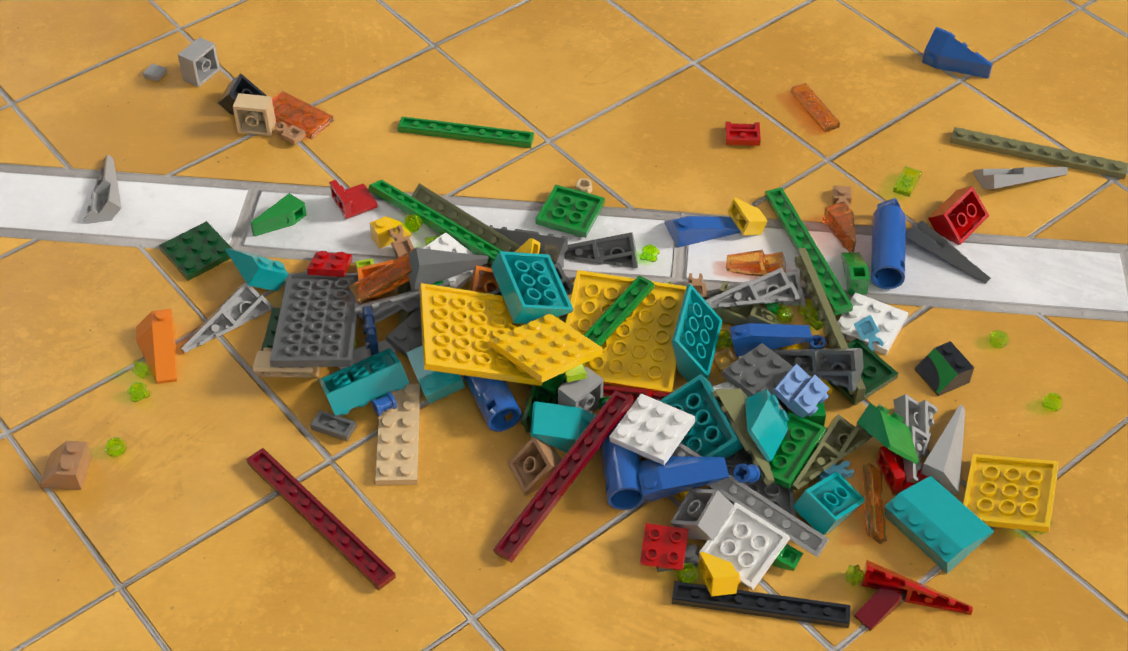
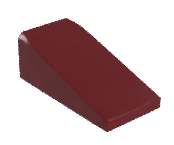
(878, 607)

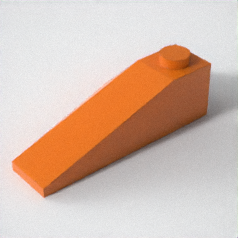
(158, 344)

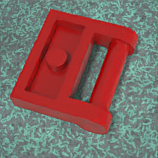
(742, 134)

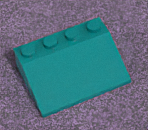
(530, 286)
(695, 335)
(364, 381)
(712, 430)
(937, 523)

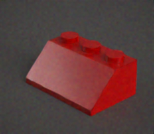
(959, 215)

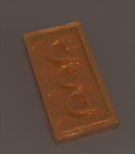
(300, 114)

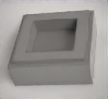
(154, 72)

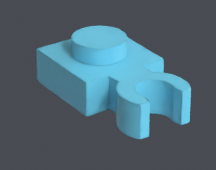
(867, 329)
(841, 469)

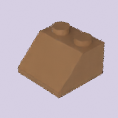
(534, 464)
(67, 466)

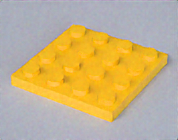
(546, 347)
(1012, 491)

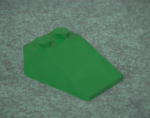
(889, 431)

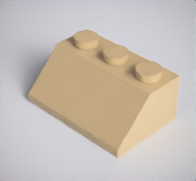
(263, 368)

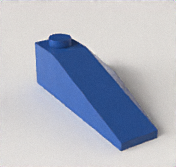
(949, 54)
(698, 229)
(774, 336)
(679, 475)

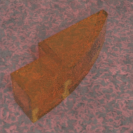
(755, 263)

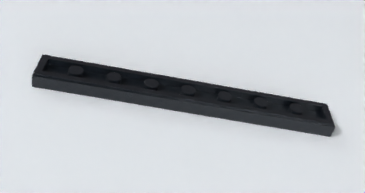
(763, 605)

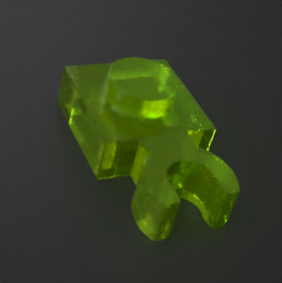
(810, 315)

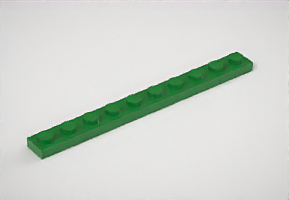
(434, 219)
(802, 239)

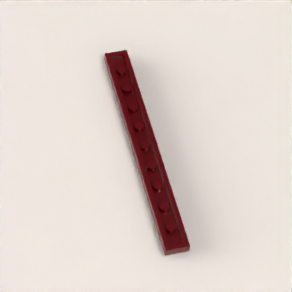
(562, 476)
(321, 519)

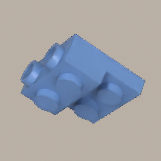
(801, 391)

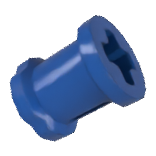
(815, 343)
(384, 404)
(752, 471)

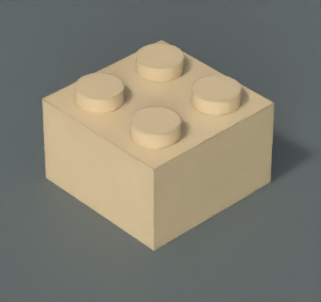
(254, 114)

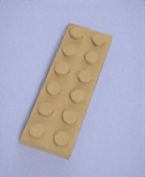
(399, 439)

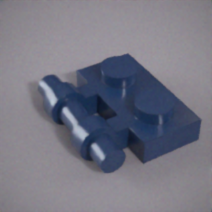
(370, 330)

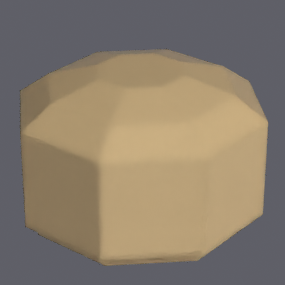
(584, 185)

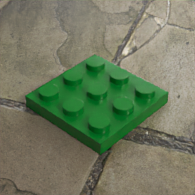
(570, 211)

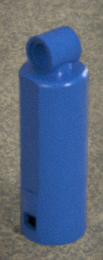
(888, 245)
(494, 402)
(621, 475)

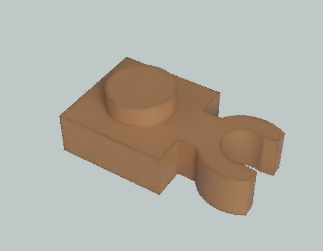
(290, 134)
(841, 194)
(401, 244)
(698, 285)

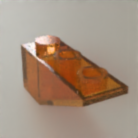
(841, 222)

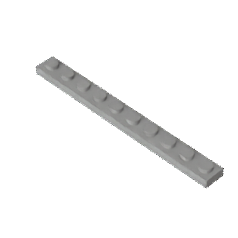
(759, 505)

